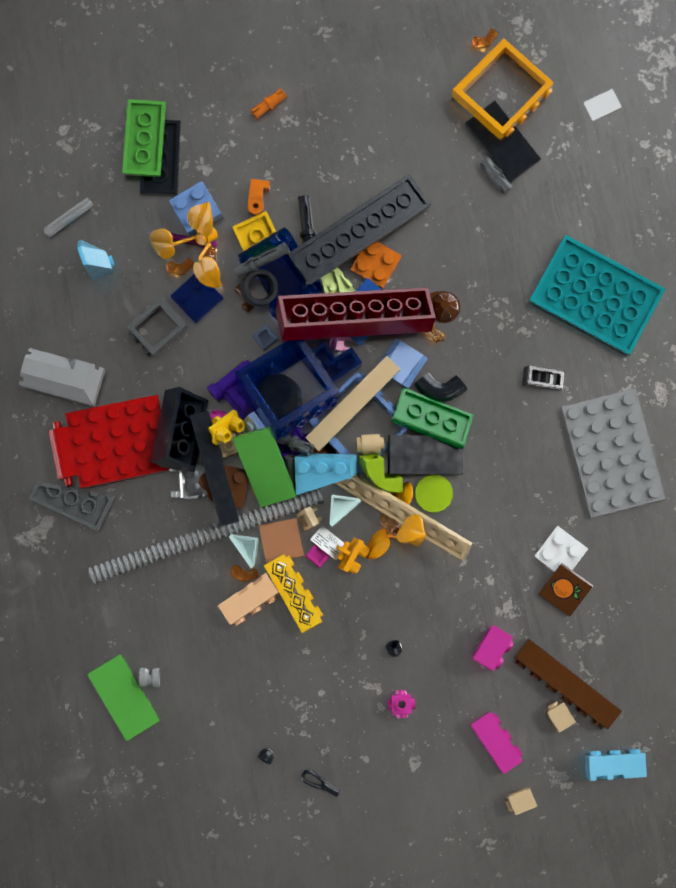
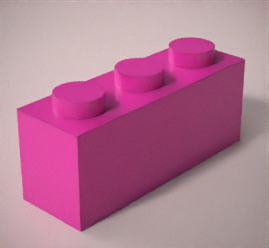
(497, 742)

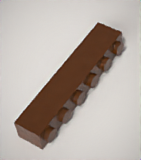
(568, 684)

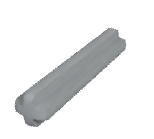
(68, 217)

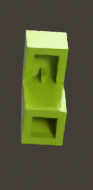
(374, 469)

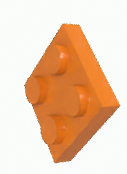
(376, 263)

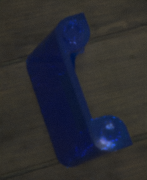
(285, 273)

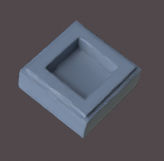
(265, 337)

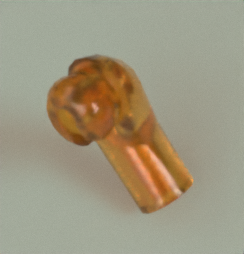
(485, 42)
(179, 269)
(436, 335)
(242, 575)

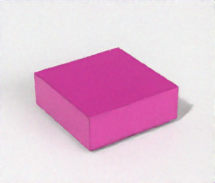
(317, 556)

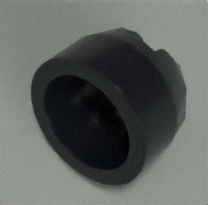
(394, 648)
(266, 755)

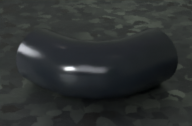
(441, 391)

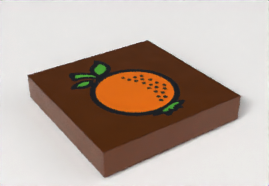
(565, 589)

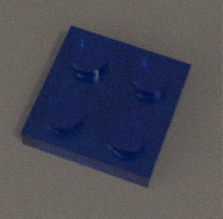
(196, 299)

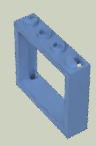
(388, 407)

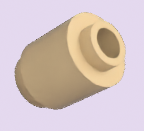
(370, 444)

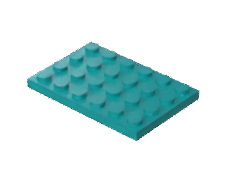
(597, 295)

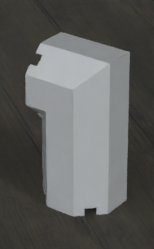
(61, 377)

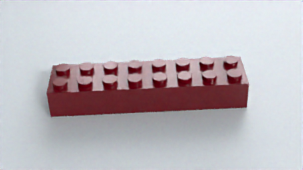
(355, 313)

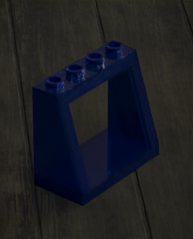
(274, 363)

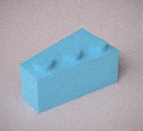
(322, 470)
(615, 765)

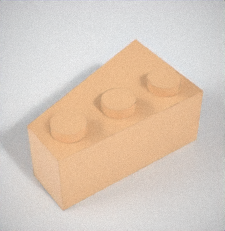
(249, 600)

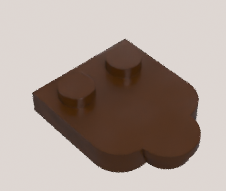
(238, 484)

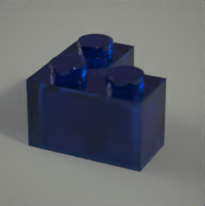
(338, 366)

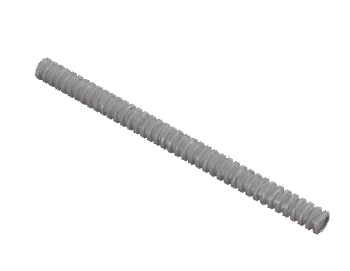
(202, 536)

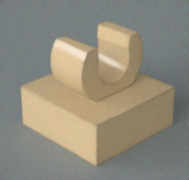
(307, 518)

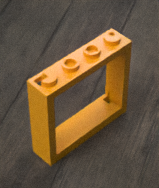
(480, 114)

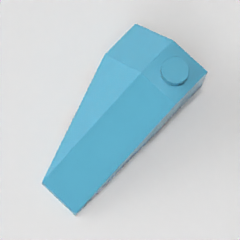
(95, 260)

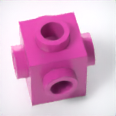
(401, 695)

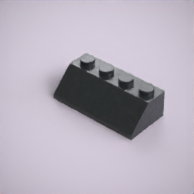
(175, 439)

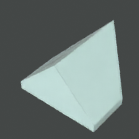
(341, 507)
(247, 547)

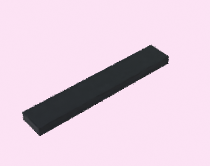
(214, 470)

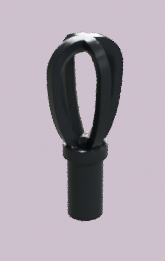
(325, 786)

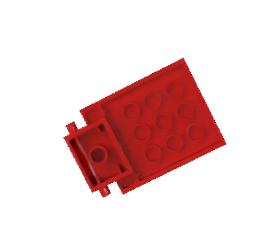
(107, 442)

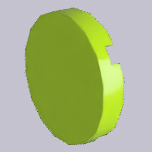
(433, 493)

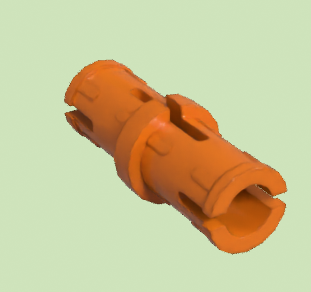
(268, 103)

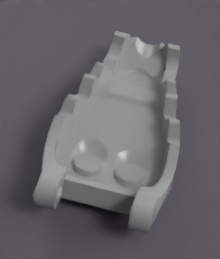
(189, 483)

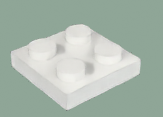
(559, 549)

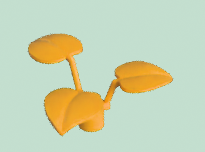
(200, 219)
(410, 532)

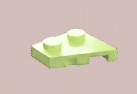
(336, 282)

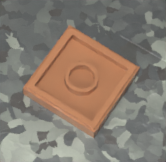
(281, 538)

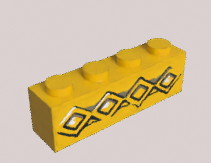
(293, 593)

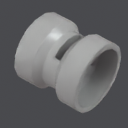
(149, 677)

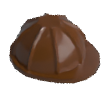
(445, 306)

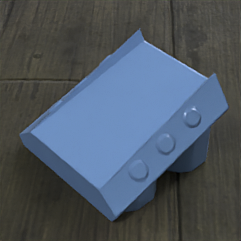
(407, 360)

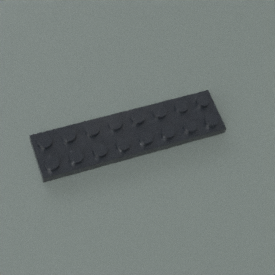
(358, 230)

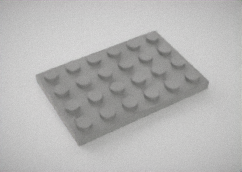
(613, 453)

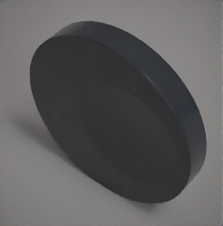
(280, 394)

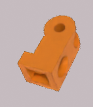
(256, 194)

